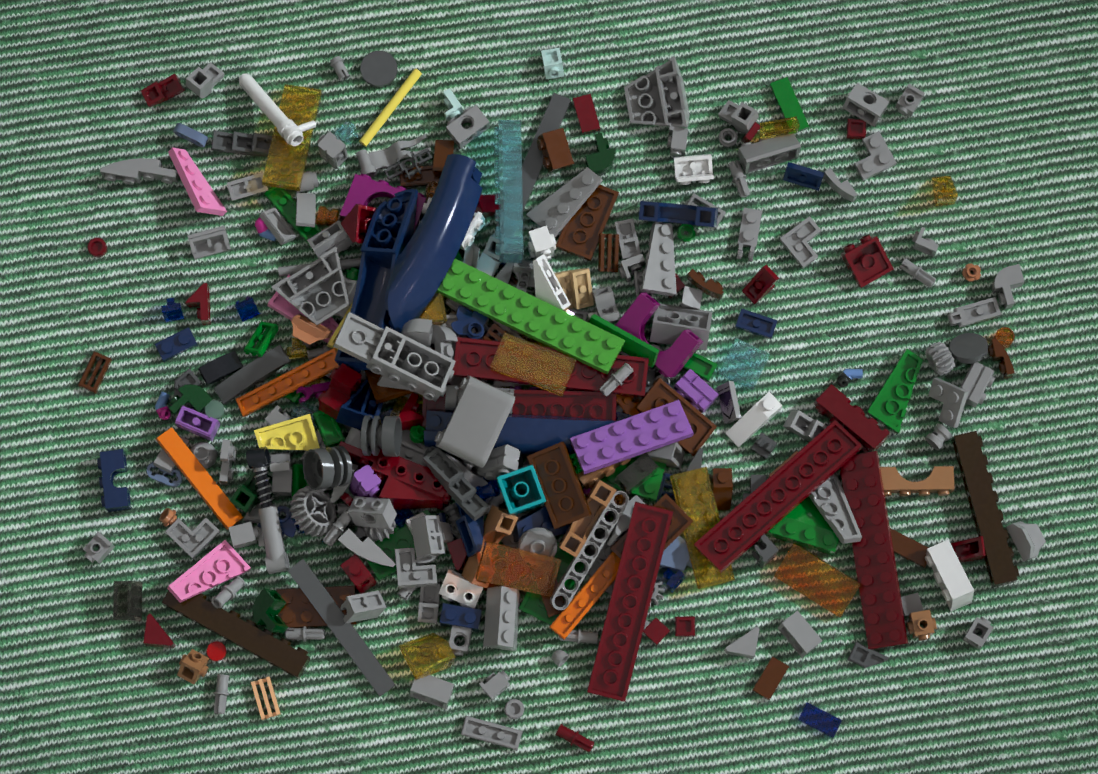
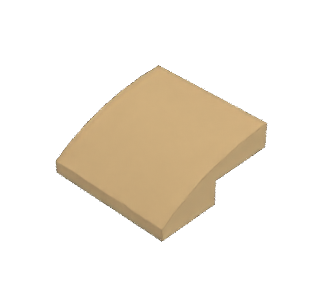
(577, 287)

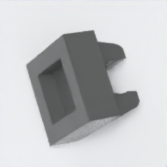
(763, 446)

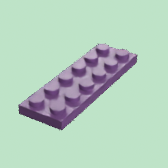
(631, 437)

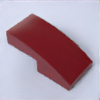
(162, 91)

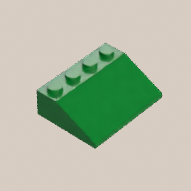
(806, 528)

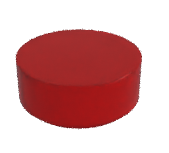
(216, 651)

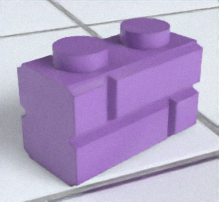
(696, 391)
(197, 423)
(365, 483)

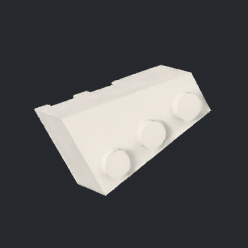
(950, 575)

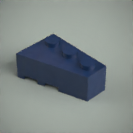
(358, 406)
(536, 519)

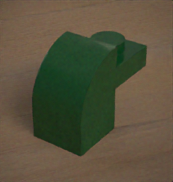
(604, 159)
(190, 393)
(246, 495)
(266, 610)

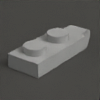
(974, 313)

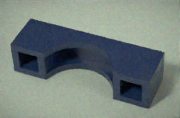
(678, 213)

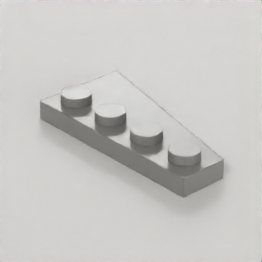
(565, 202)
(660, 262)
(835, 509)

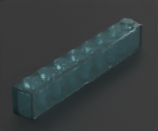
(509, 191)

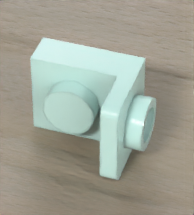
(552, 63)
(452, 102)

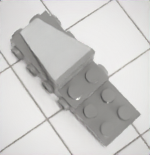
(396, 357)

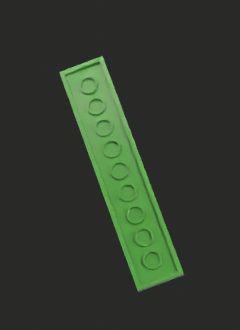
(531, 316)

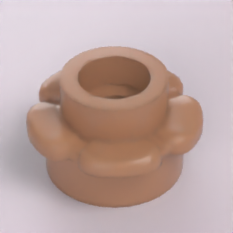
(971, 277)
(168, 517)

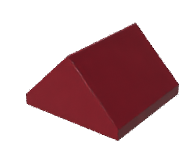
(357, 222)

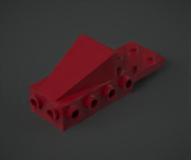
(402, 487)

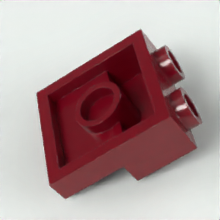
(866, 260)

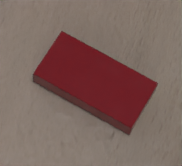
(586, 114)

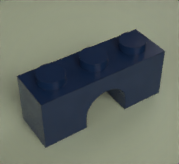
(111, 464)

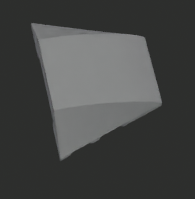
(658, 97)
(317, 288)

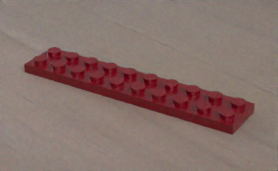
(475, 357)
(545, 403)
(778, 496)
(874, 552)
(630, 601)

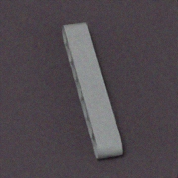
(597, 544)

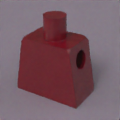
(358, 574)

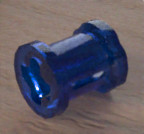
(488, 490)

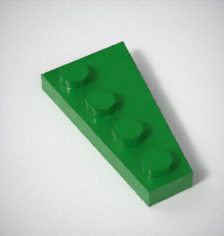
(893, 397)

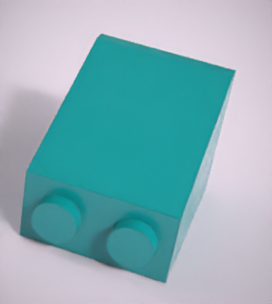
(521, 490)

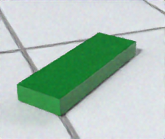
(788, 102)

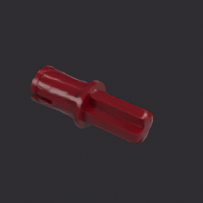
(574, 738)

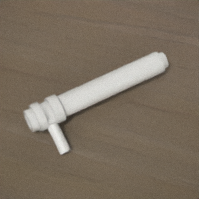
(286, 127)

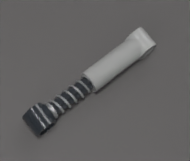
(276, 557)

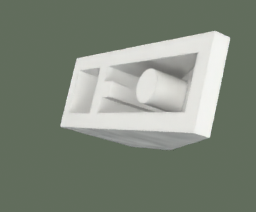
(547, 285)
(754, 419)

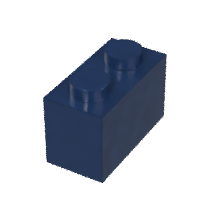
(460, 617)

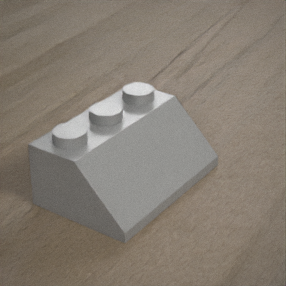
(768, 152)
(672, 320)
(501, 618)

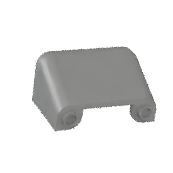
(475, 421)

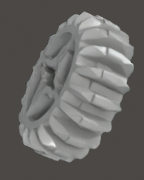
(317, 522)

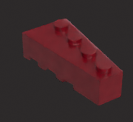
(852, 418)

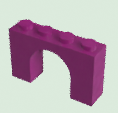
(365, 190)
(675, 357)

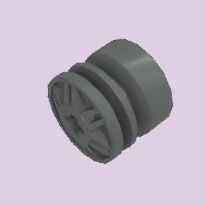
(380, 435)
(327, 467)

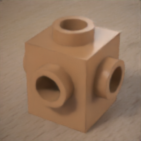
(924, 618)
(193, 666)

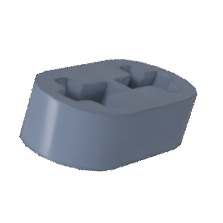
(190, 135)
(162, 478)

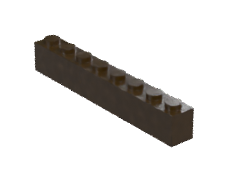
(984, 508)
(241, 633)

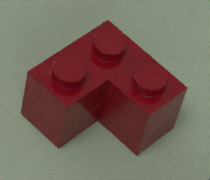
(342, 385)

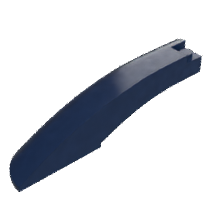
(385, 239)
(435, 242)
(523, 432)

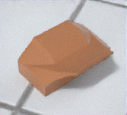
(308, 331)

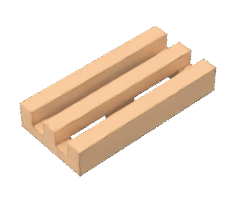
(254, 686)

